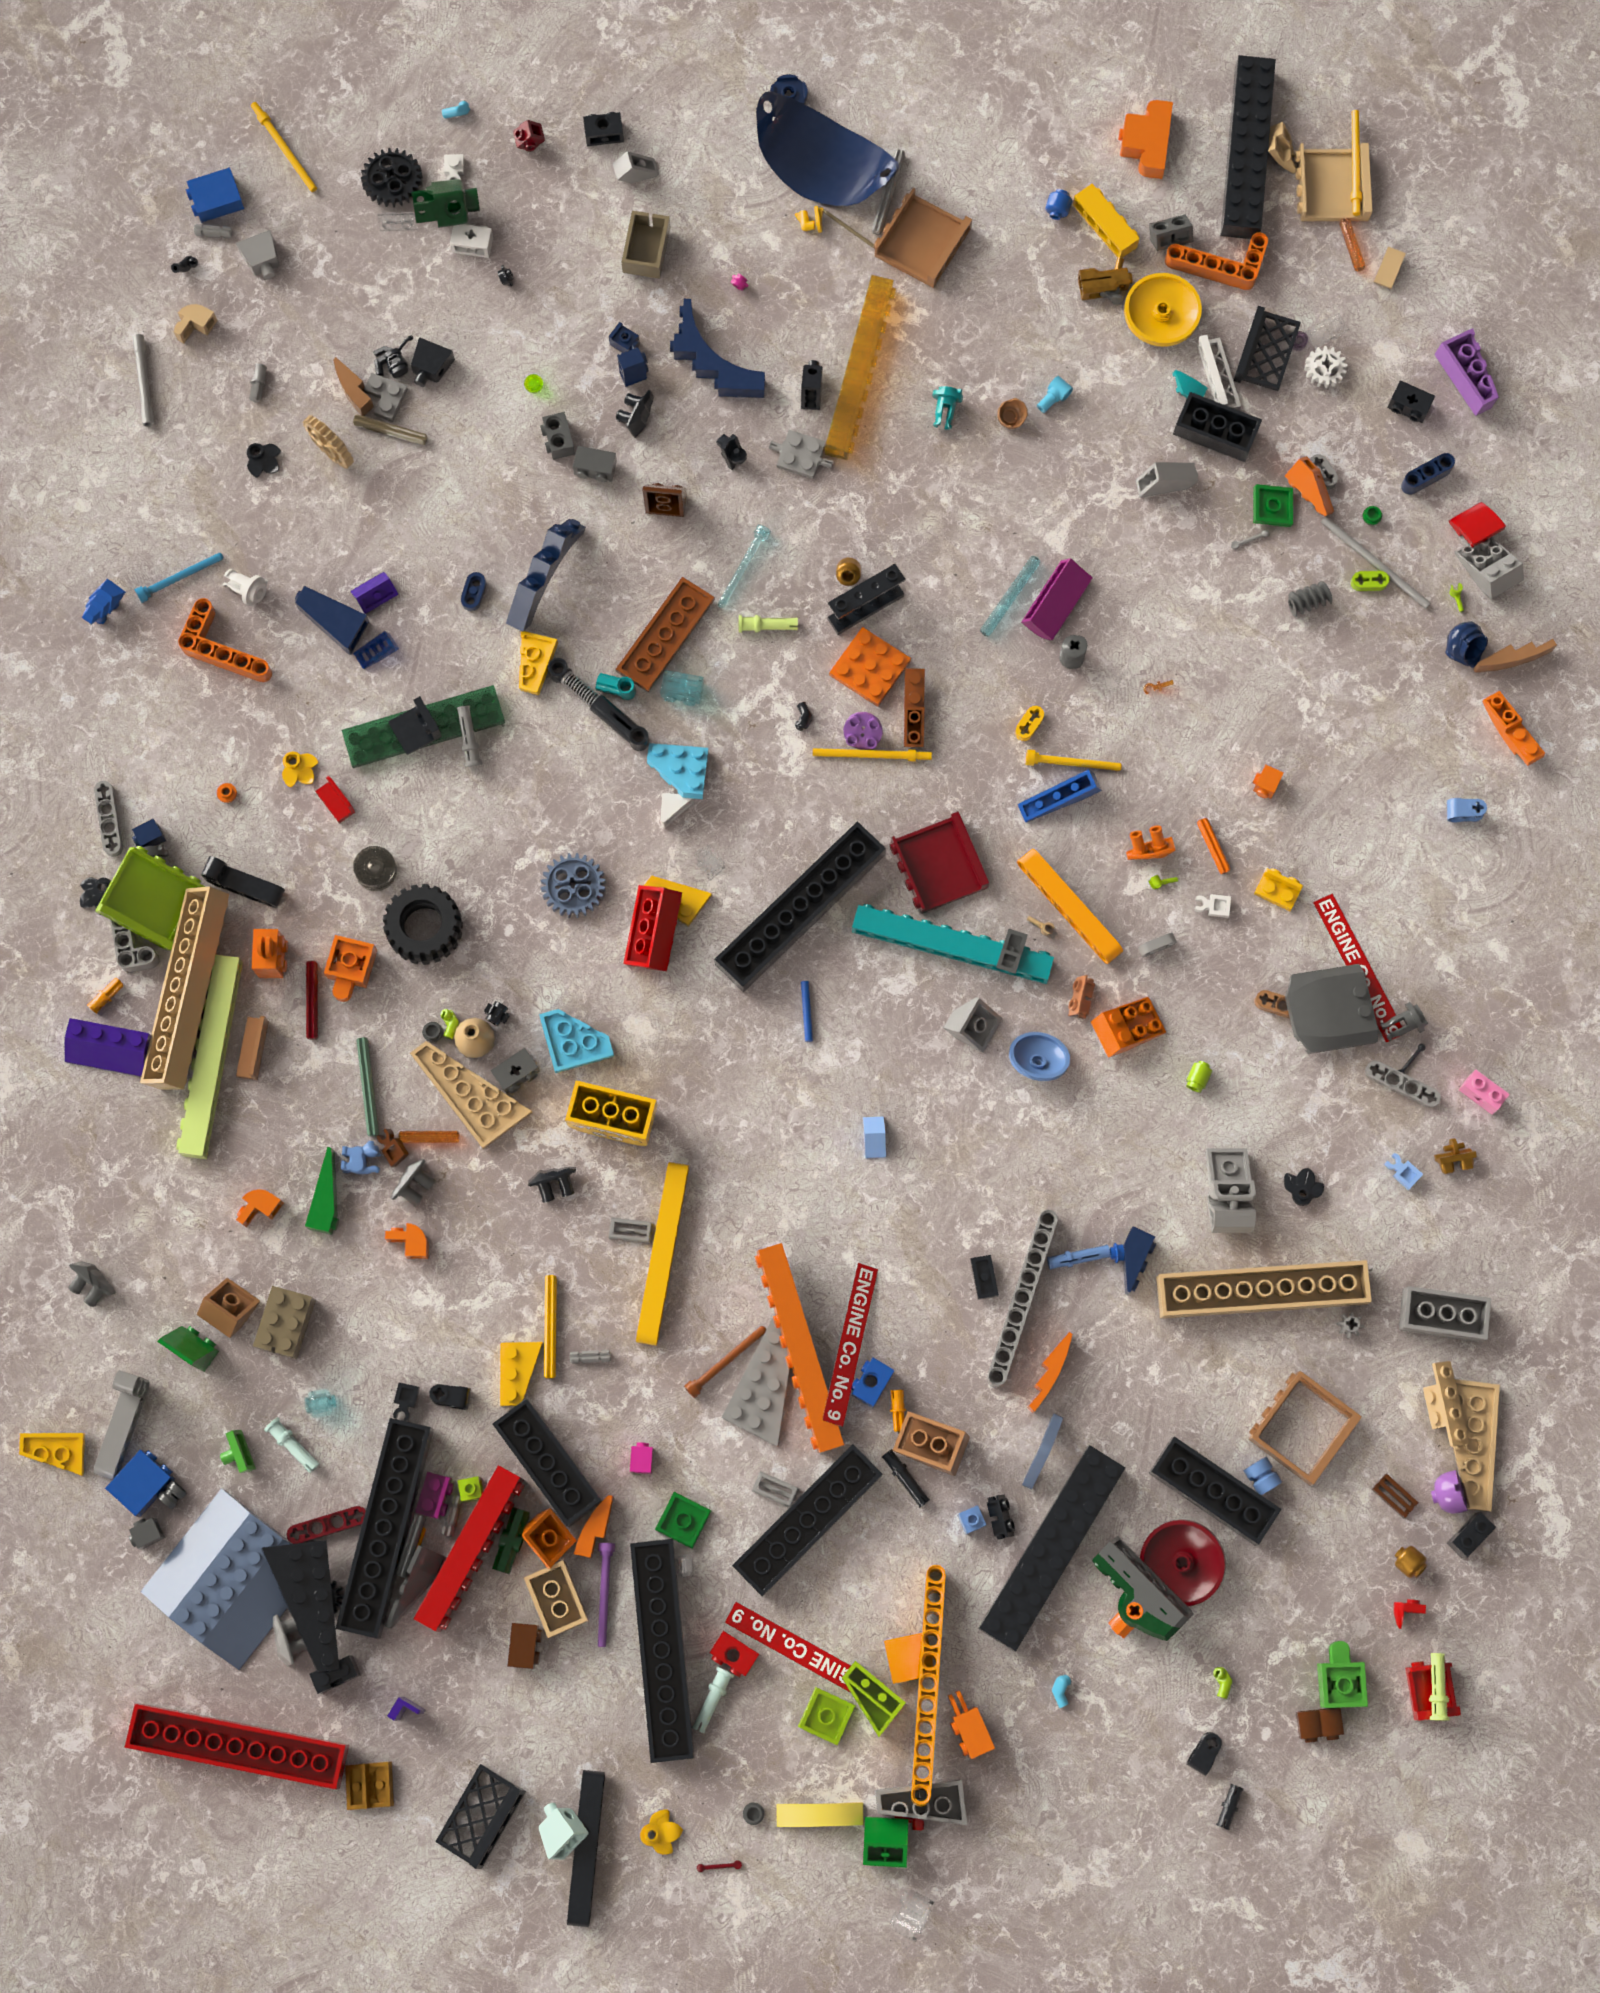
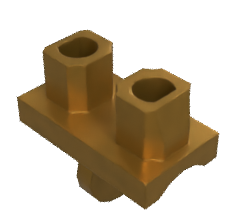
(1446, 1160)

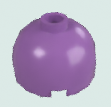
(1449, 1493)

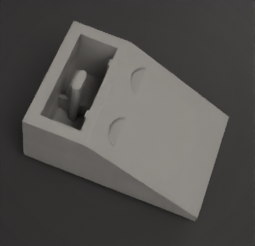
(1491, 566)

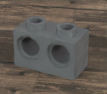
(1171, 231)
(559, 435)

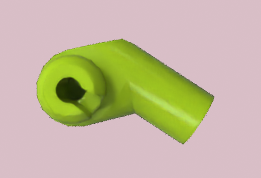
(451, 1021)
(1224, 1681)

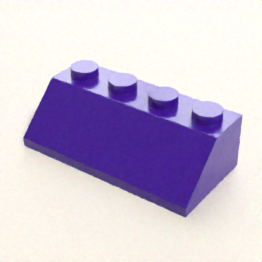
(106, 1047)

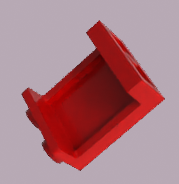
(1420, 1690)

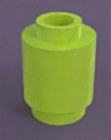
(1198, 1076)

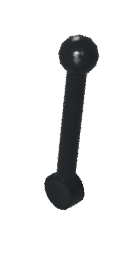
(1421, 1047)

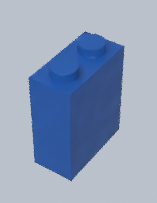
(214, 195)
(140, 1482)

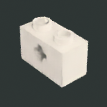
(471, 240)

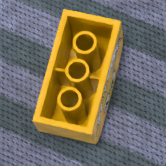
(611, 1113)

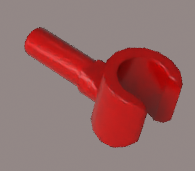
(917, 1824)

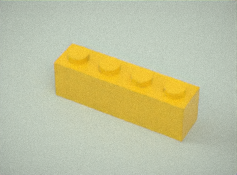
(1106, 221)

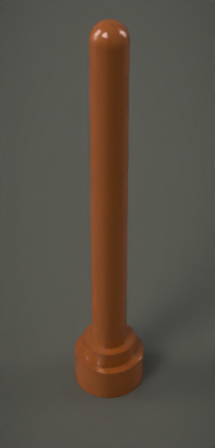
(695, 1386)

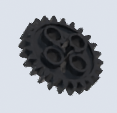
(391, 177)

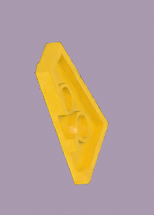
(691, 901)
(56, 1449)

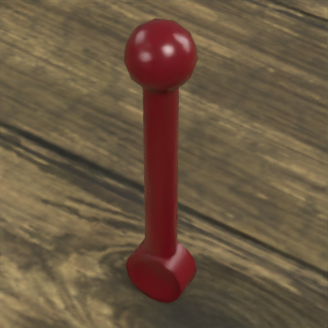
(737, 1865)

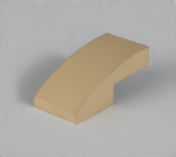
(1389, 267)

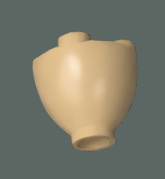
(475, 1045)

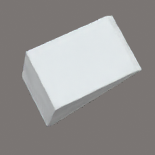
(672, 807)

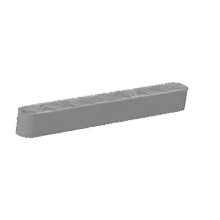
(1029, 1290)

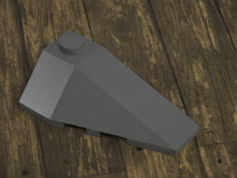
(422, 1571)

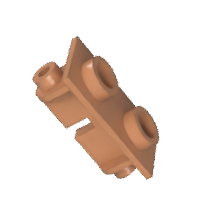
(1082, 988)

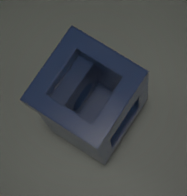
(617, 339)

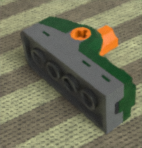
(1160, 1608)

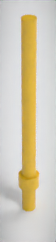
(265, 120)
(1356, 194)
(911, 754)

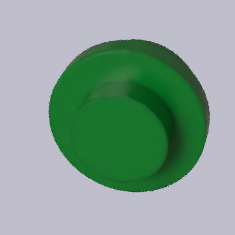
(1372, 515)

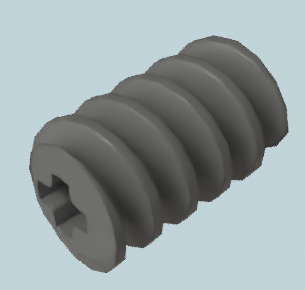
(1309, 596)
(1073, 651)

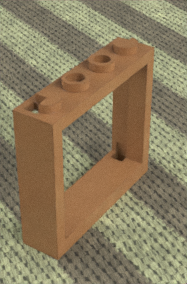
(1333, 1447)

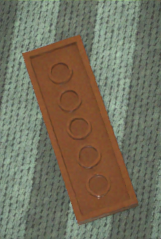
(665, 634)

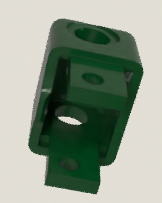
(445, 203)

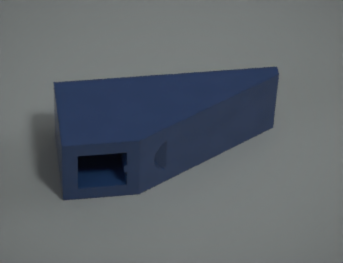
(1136, 1249)

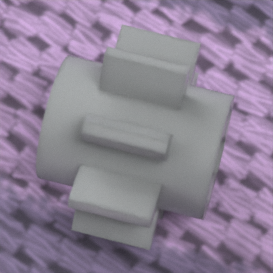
(1346, 1329)

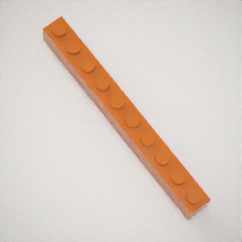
(799, 1346)

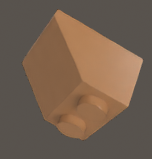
(227, 1307)

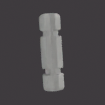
(213, 231)
(590, 1356)
(452, 1515)

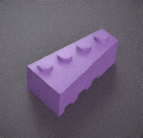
(1468, 371)

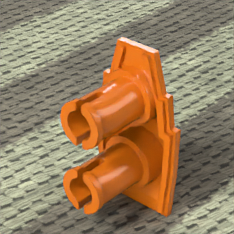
(1157, 848)

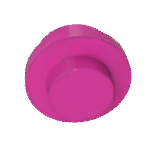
(739, 282)

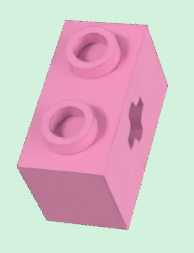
(1484, 1092)

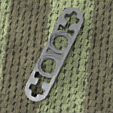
(105, 819)
(1404, 1080)

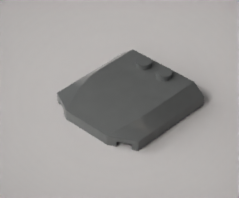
(1331, 1009)

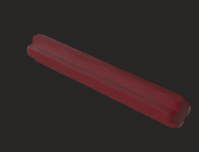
(311, 1000)

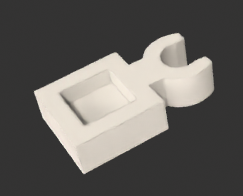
(453, 166)
(1217, 905)

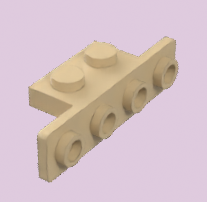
(1445, 1405)

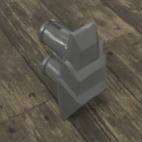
(412, 1172)
(90, 1274)

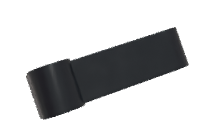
(246, 885)

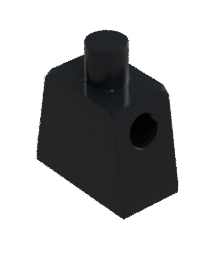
(430, 362)
(811, 380)

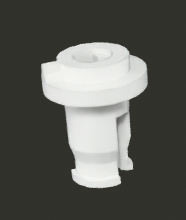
(251, 589)

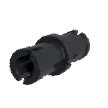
(1229, 1806)

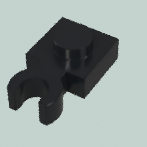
(406, 1397)

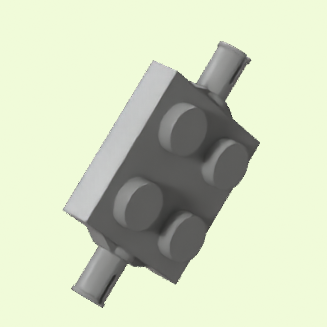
(801, 454)

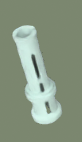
(285, 1438)
(717, 1689)

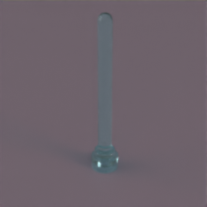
(761, 534)

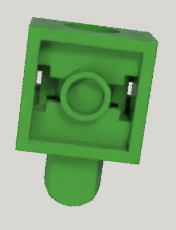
(1339, 1679)

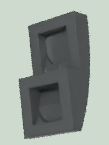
(1012, 951)

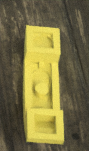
(820, 1814)

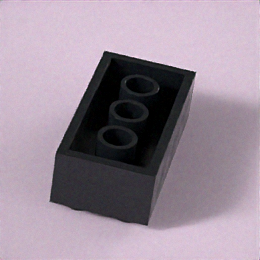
(1217, 426)

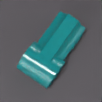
(614, 686)

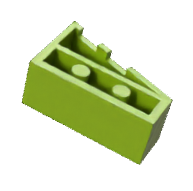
(873, 1697)

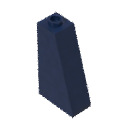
(335, 619)

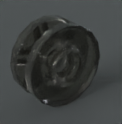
(366, 860)

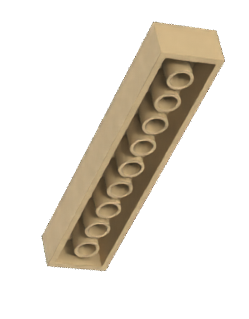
(185, 988)
(1263, 1289)

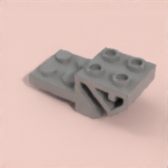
(1230, 1190)

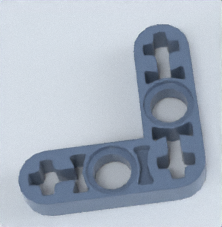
(1043, 1451)

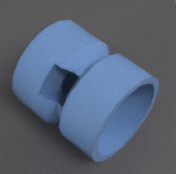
(1262, 1476)

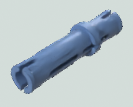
(1071, 1258)

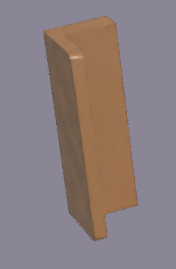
(252, 1048)

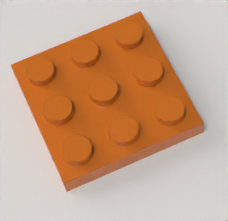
(870, 666)

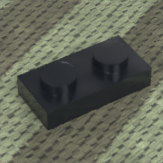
(984, 1277)

